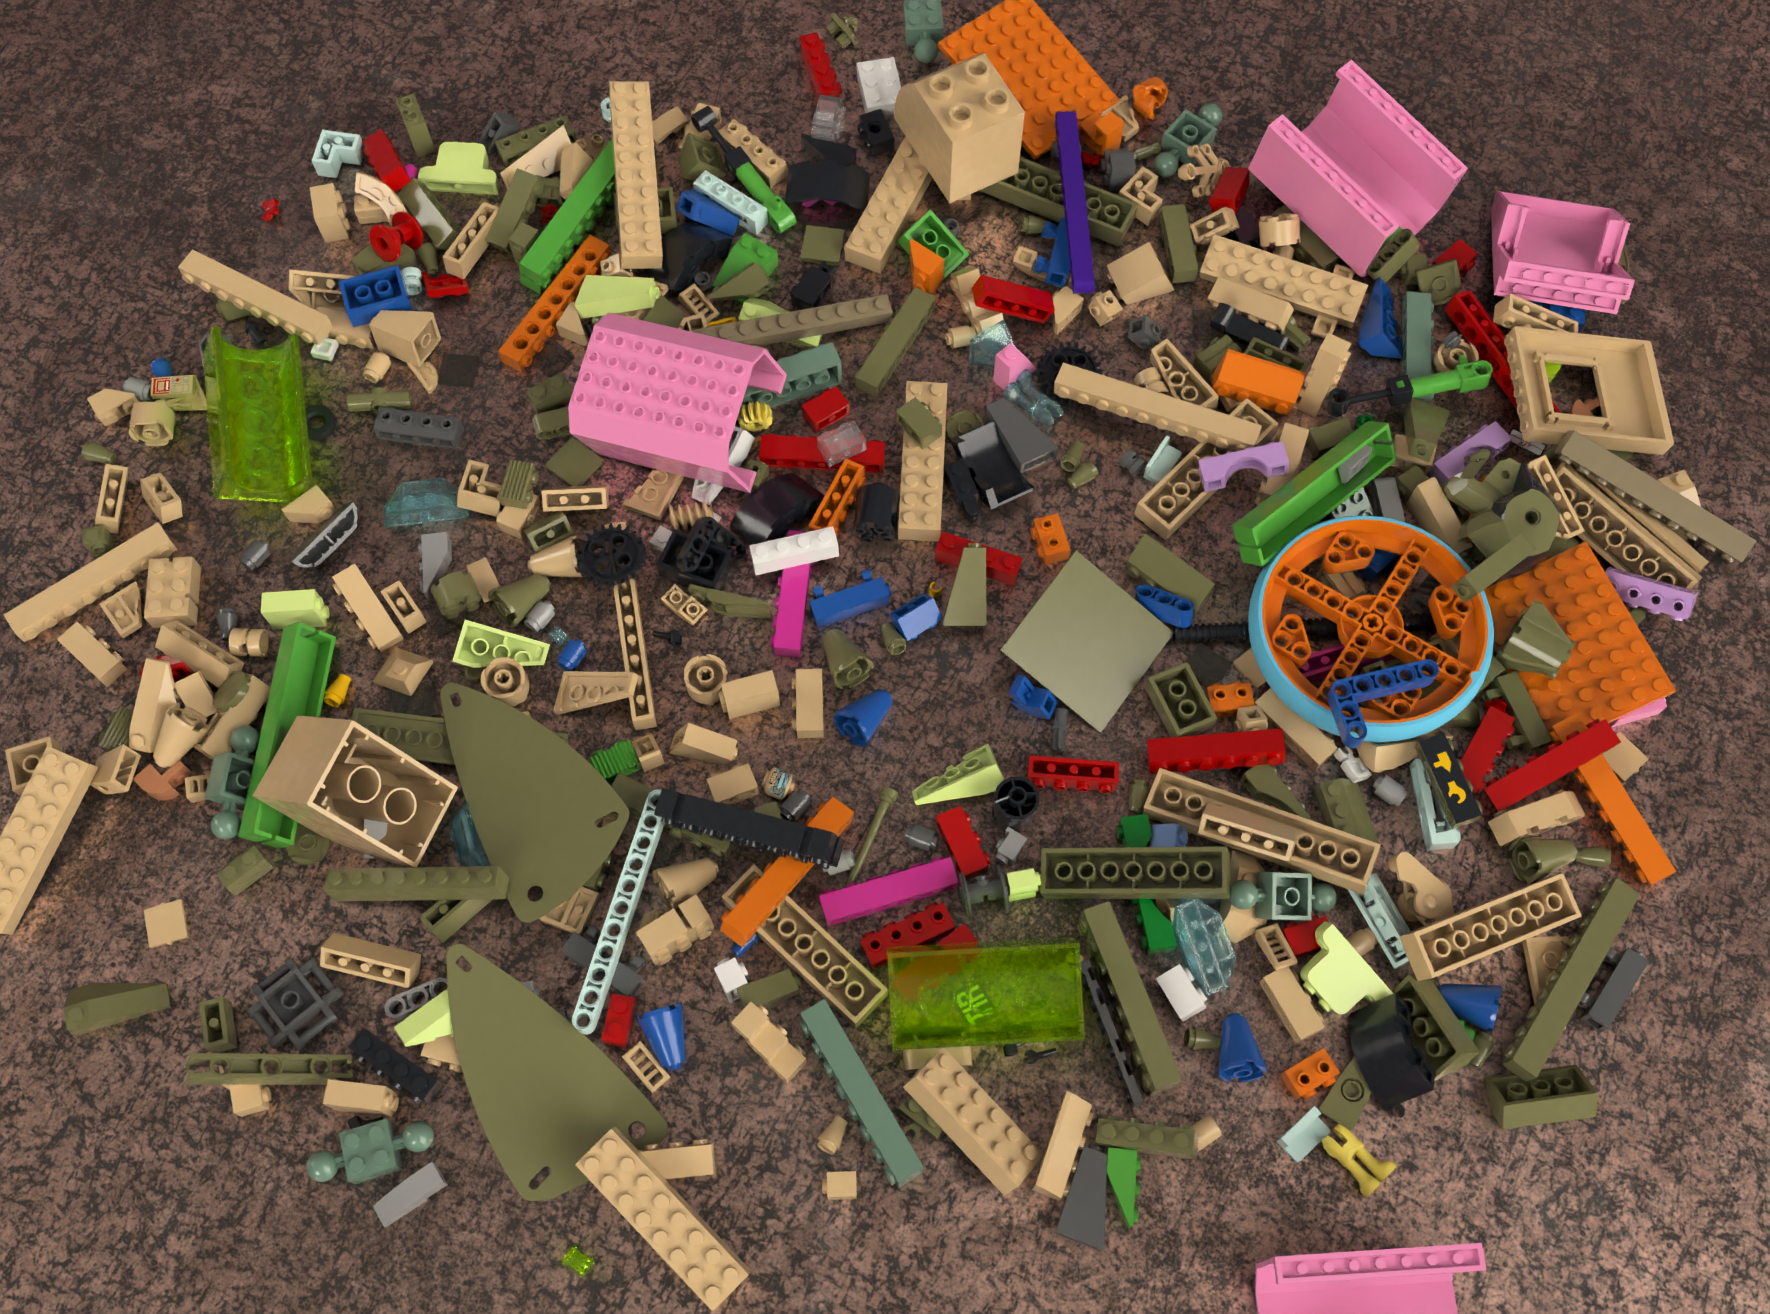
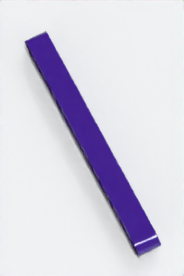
(1074, 202)

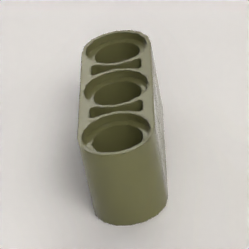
(1393, 255)
(552, 424)

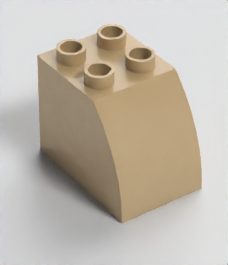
(963, 125)
(340, 773)

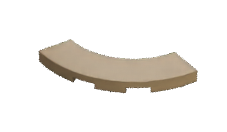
(380, 194)

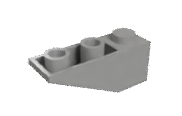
(436, 558)

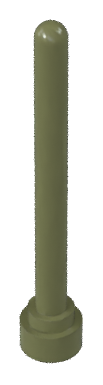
(887, 797)

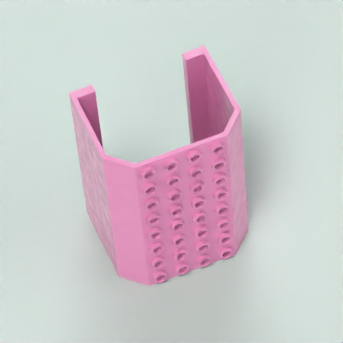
(1357, 169)
(667, 397)
(1366, 1281)

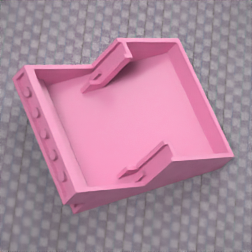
(1559, 252)

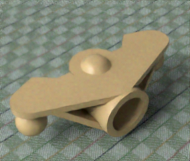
(1424, 895)

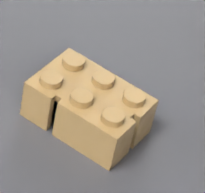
(168, 590)
(675, 933)

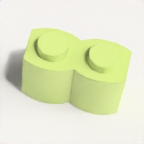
(1022, 884)

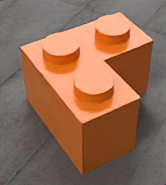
(1101, 132)

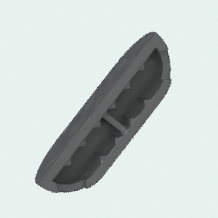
(327, 537)

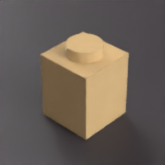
(840, 1185)

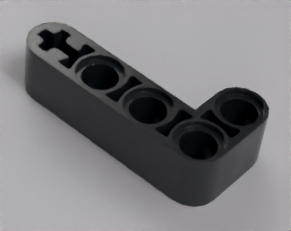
(1242, 329)

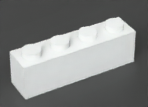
(794, 550)

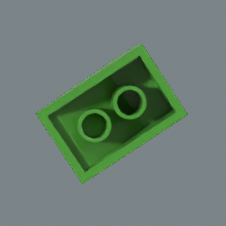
(937, 238)
(743, 253)

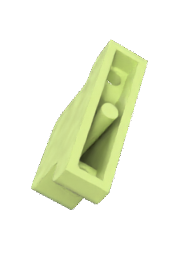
(461, 170)
(1340, 973)

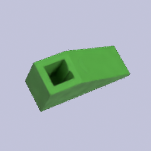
(1121, 1178)

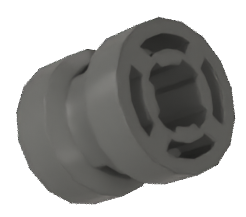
(1132, 462)

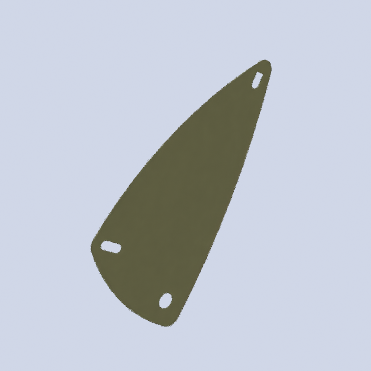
(530, 800)
(536, 1079)

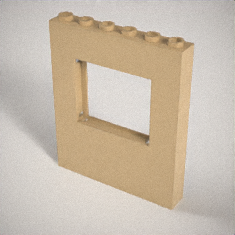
(1624, 379)

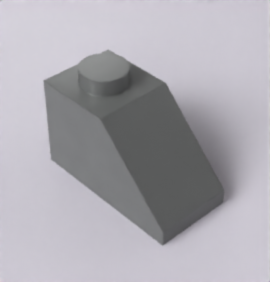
(498, 127)

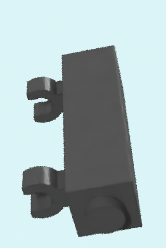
(581, 951)
(1614, 989)

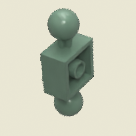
(923, 27)
(1185, 132)
(231, 780)
(1283, 896)
(370, 1151)

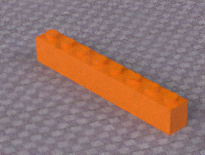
(1618, 810)
(779, 879)

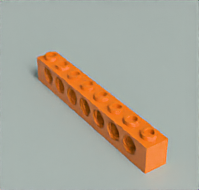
(547, 306)

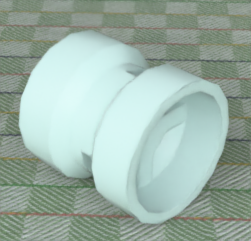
(412, 280)

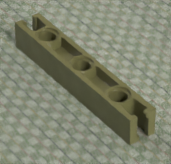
(249, 1069)

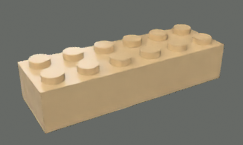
(974, 1121)

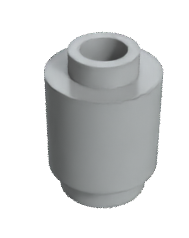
(139, 388)
(539, 616)
(1389, 790)
(845, 863)

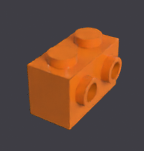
(1050, 539)
(1228, 698)
(1309, 1074)

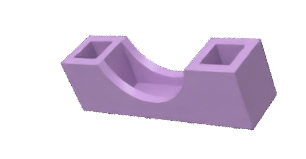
(1488, 437)
(1268, 459)

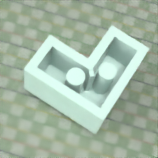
(334, 149)

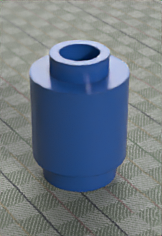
(571, 655)

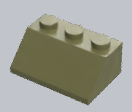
(1344, 808)

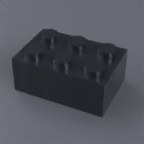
(711, 570)

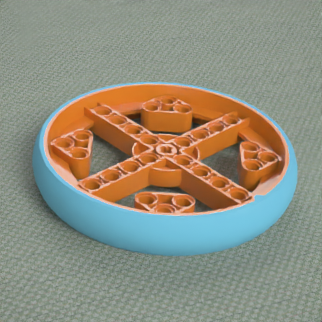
(1361, 536)

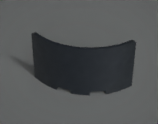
(827, 182)
(685, 251)
(990, 465)
(774, 507)
(1386, 1053)

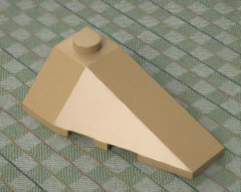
(152, 702)
(1389, 755)

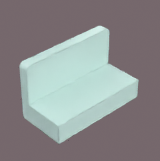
(1162, 462)
(1304, 1135)

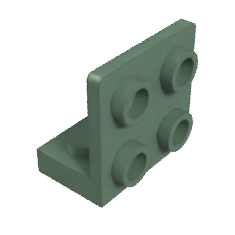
(1354, 506)

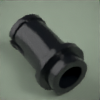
(253, 329)

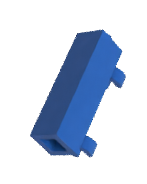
(1058, 266)
(850, 601)

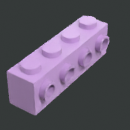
(1652, 594)

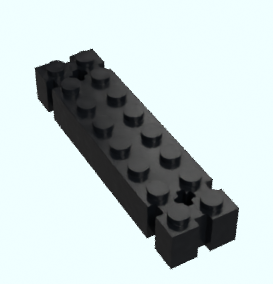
(749, 829)

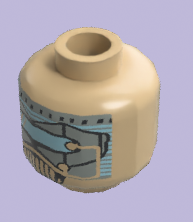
(777, 783)

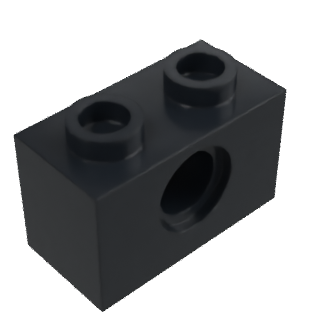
(876, 132)

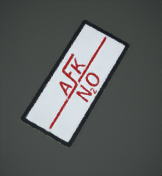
(1532, 447)

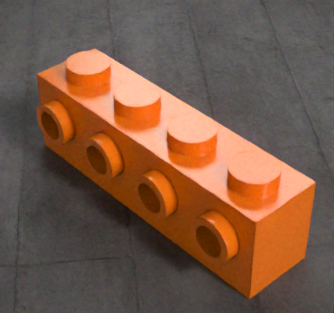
(839, 497)

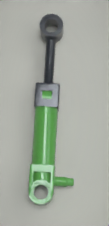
(740, 167)
(1402, 389)

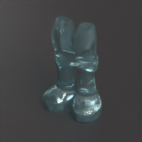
(1024, 384)

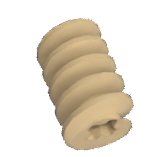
(689, 515)

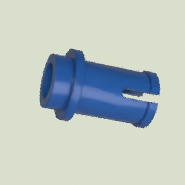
(739, 951)

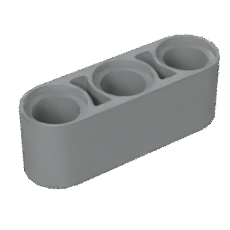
(1386, 498)
(409, 997)

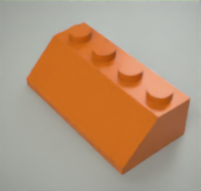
(1259, 380)

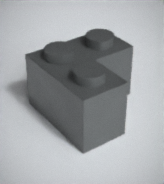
(1118, 169)

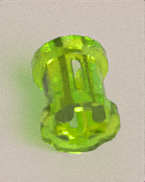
(577, 1261)

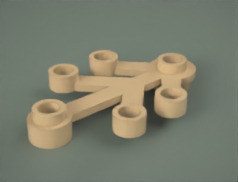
(1188, 170)

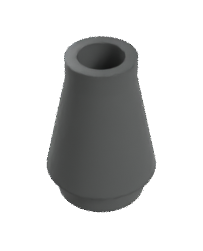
(226, 620)

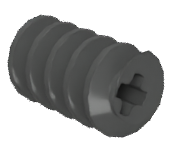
(1421, 596)

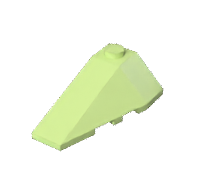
(758, 308)
(482, 644)
(972, 777)
(427, 1022)

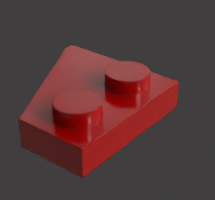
(444, 285)

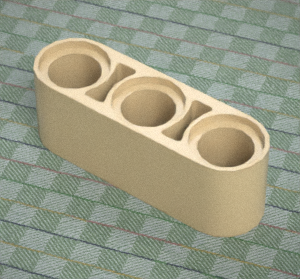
(916, 1058)

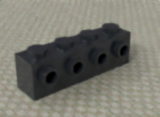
(396, 1066)

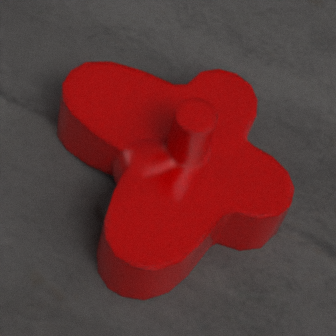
(1090, 159)
(271, 209)

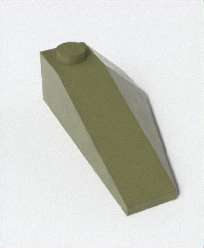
(111, 1003)

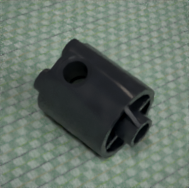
(876, 512)
(1015, 804)

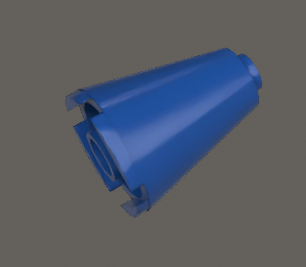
(863, 716)
(1473, 1003)
(665, 1034)
(1239, 1051)

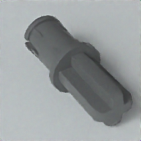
(1059, 729)

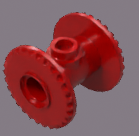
(387, 240)

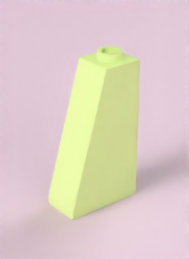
(614, 295)

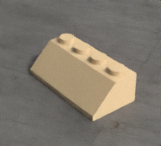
(1062, 1147)

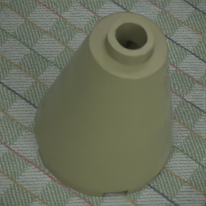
(517, 598)
(845, 659)
(1540, 857)

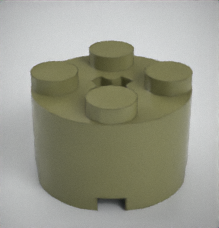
(456, 594)

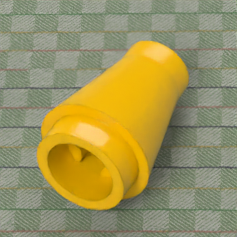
(337, 691)

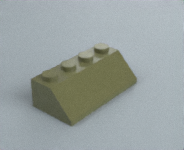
(1164, 570)
(1435, 1027)
(1551, 1097)

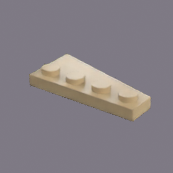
(589, 689)

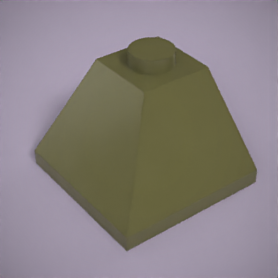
(699, 156)

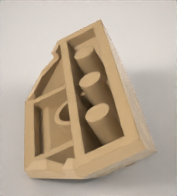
(317, 289)
(1569, 523)
(1240, 922)

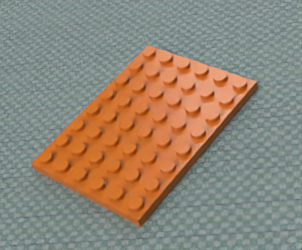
(1036, 66)
(1611, 662)

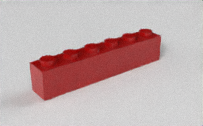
(804, 454)
(1217, 751)
(1551, 765)

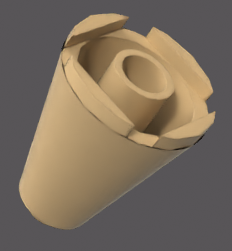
(557, 559)
(178, 734)
(684, 880)

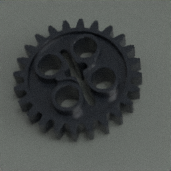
(1048, 369)
(590, 562)

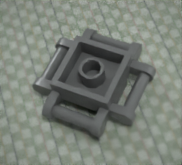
(294, 1003)

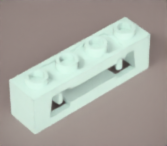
(733, 201)
(1439, 835)
(1383, 919)

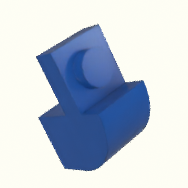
(1032, 700)

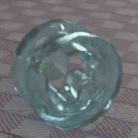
(558, 636)

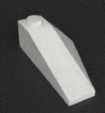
(739, 448)

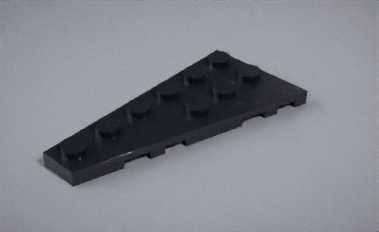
(1107, 1027)

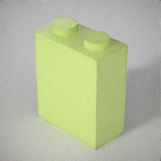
(294, 606)

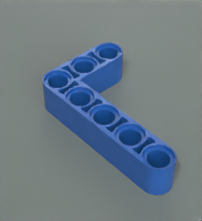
(1374, 690)

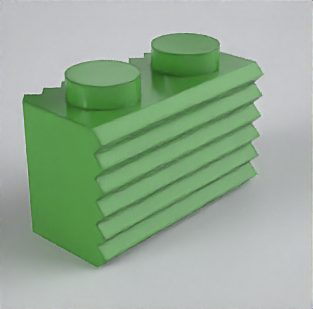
(616, 760)

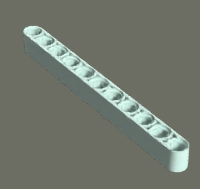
(623, 921)

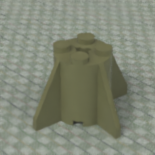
(1536, 643)

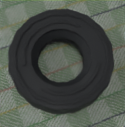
(329, 422)

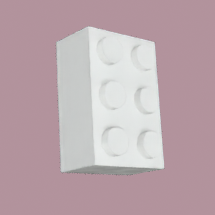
(879, 85)

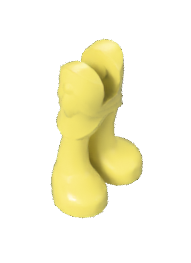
(1345, 1157)

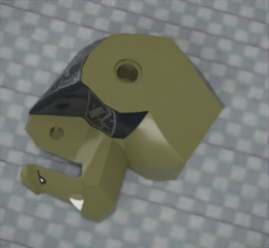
(1503, 507)

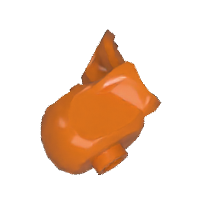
(1149, 96)

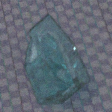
(423, 503)
(469, 846)
(1204, 945)

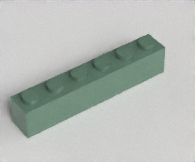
(1417, 337)

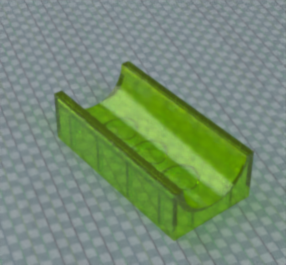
(256, 421)
(985, 993)

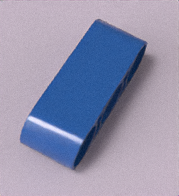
(1165, 605)

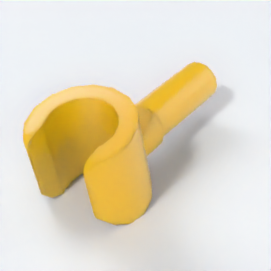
(934, 593)

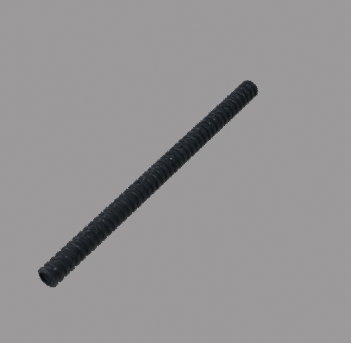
(1312, 627)

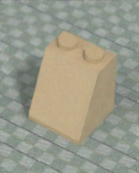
(1139, 275)
(406, 334)

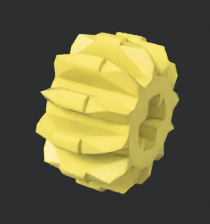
(755, 416)

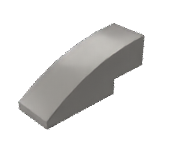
(410, 1194)

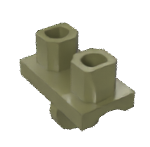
(837, 25)

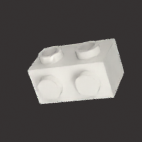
(731, 976)
(1181, 992)

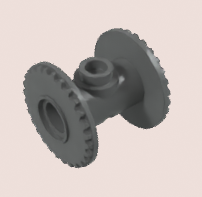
(992, 888)

